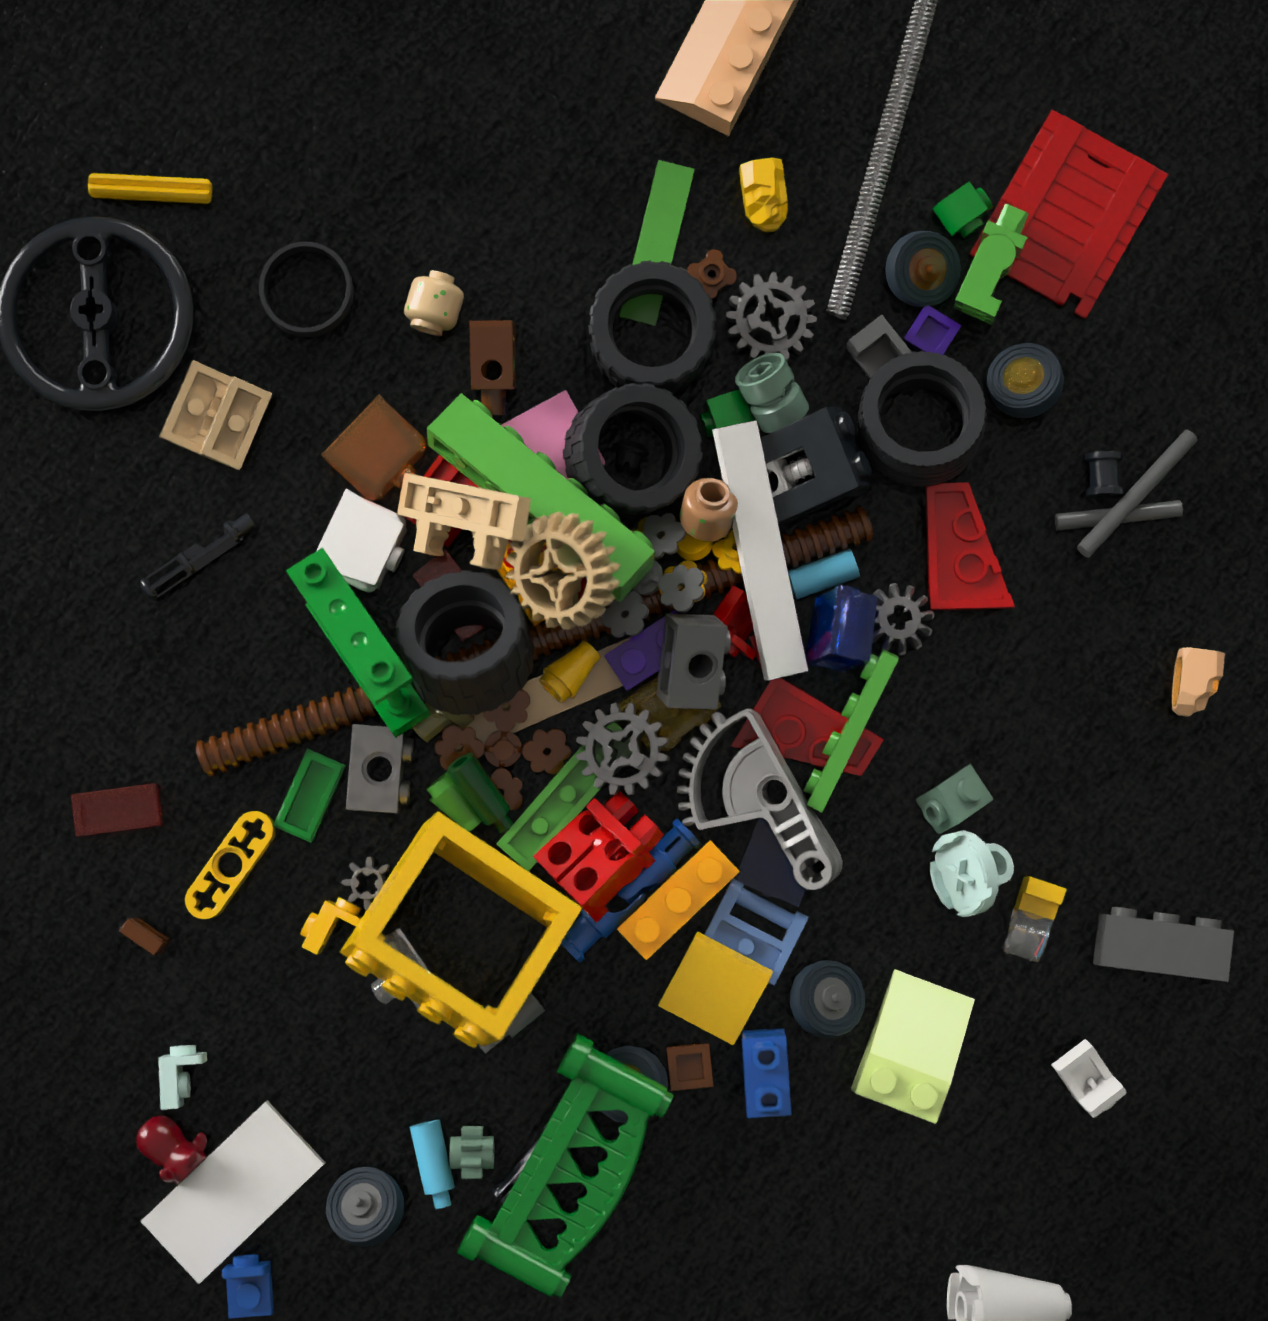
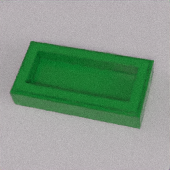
(310, 796)

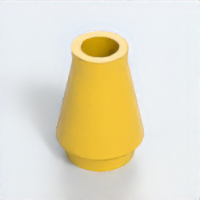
(567, 674)

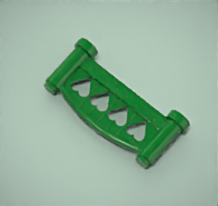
(596, 1085)

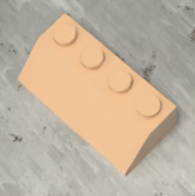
(723, 59)

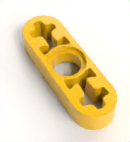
(221, 897)

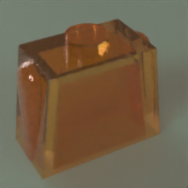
(376, 450)

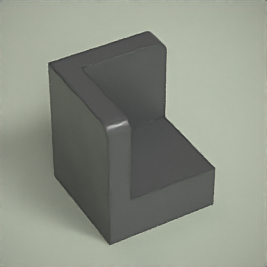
(876, 346)

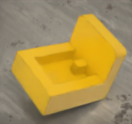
(320, 927)

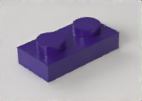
(638, 656)

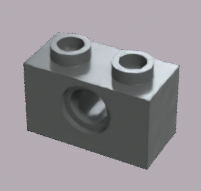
(682, 640)

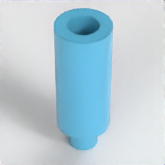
(823, 574)
(433, 1161)

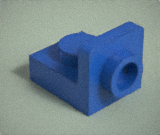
(249, 1287)

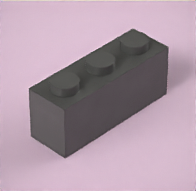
(1163, 945)

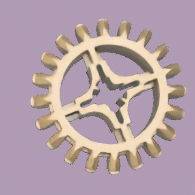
(574, 550)

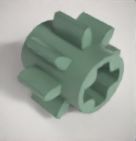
(472, 1152)

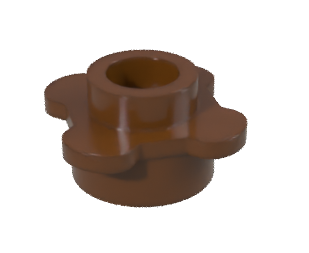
(713, 262)

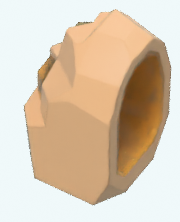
(1195, 679)

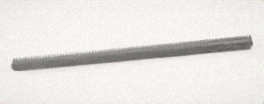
(880, 157)

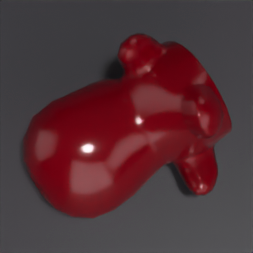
(167, 1147)

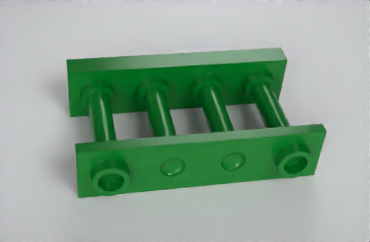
(359, 642)

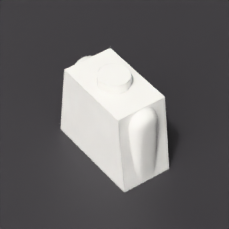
(364, 541)

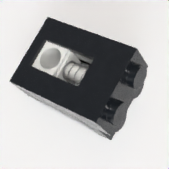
(831, 455)

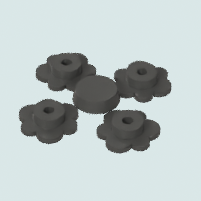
(669, 583)

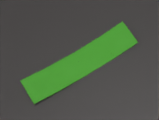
(659, 232)

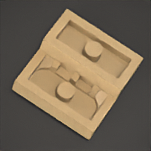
(215, 415)

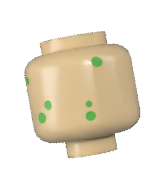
(433, 303)

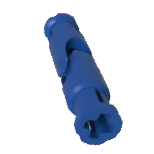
(668, 854)

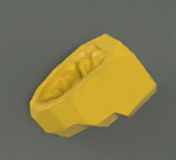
(764, 193)

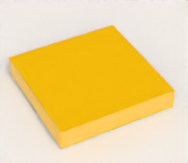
(715, 988)

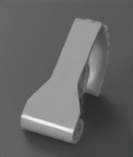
(746, 798)

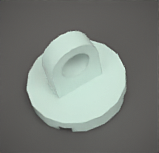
(969, 872)

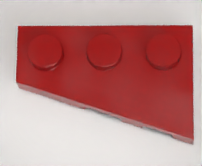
(959, 554)
(803, 726)

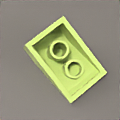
(914, 1046)

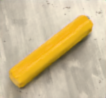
(150, 188)

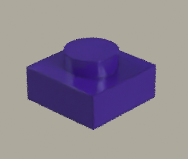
(931, 331)

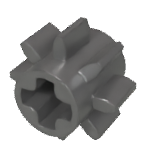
(356, 882)

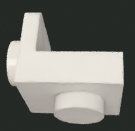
(1089, 1079)

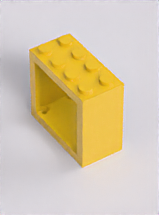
(405, 978)

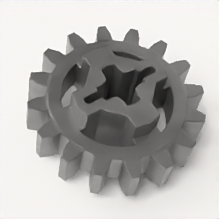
(788, 313)
(607, 738)

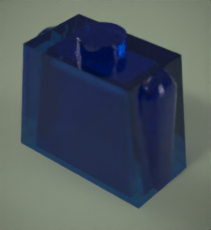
(841, 629)

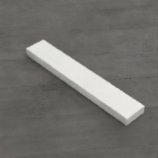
(761, 551)

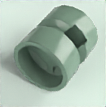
(771, 391)

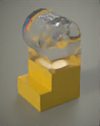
(1033, 918)

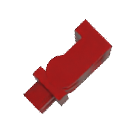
(598, 854)

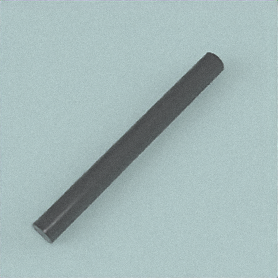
(1137, 493)

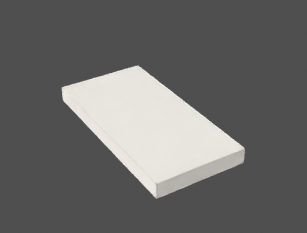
(233, 1192)

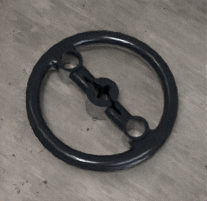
(94, 293)

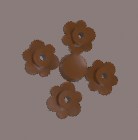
(505, 748)

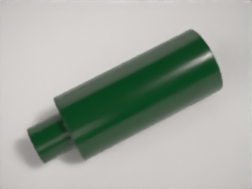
(480, 791)

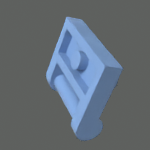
(750, 940)

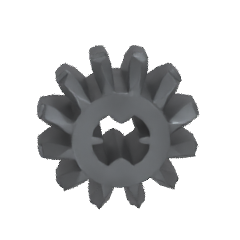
(909, 628)

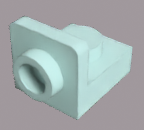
(174, 1082)

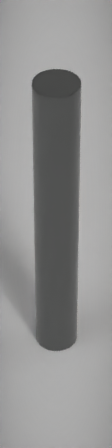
(1141, 513)

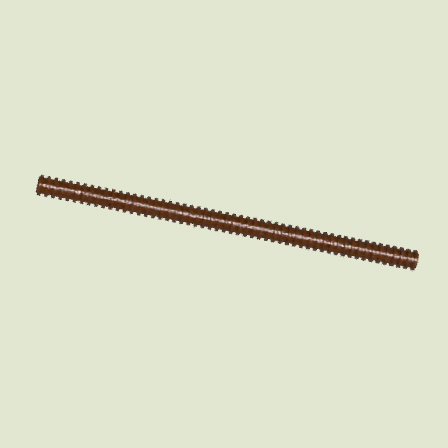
(355, 705)

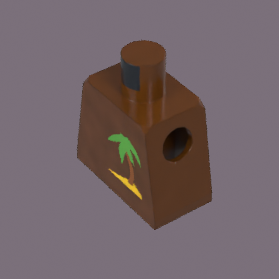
(493, 342)

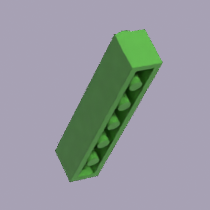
(502, 463)

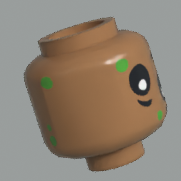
(708, 509)

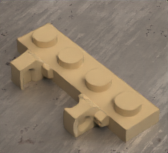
(486, 512)

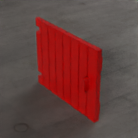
(1081, 209)

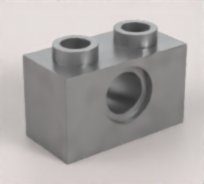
(363, 791)

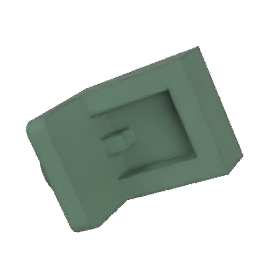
(954, 799)

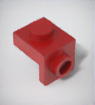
(736, 616)

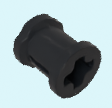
(1104, 474)

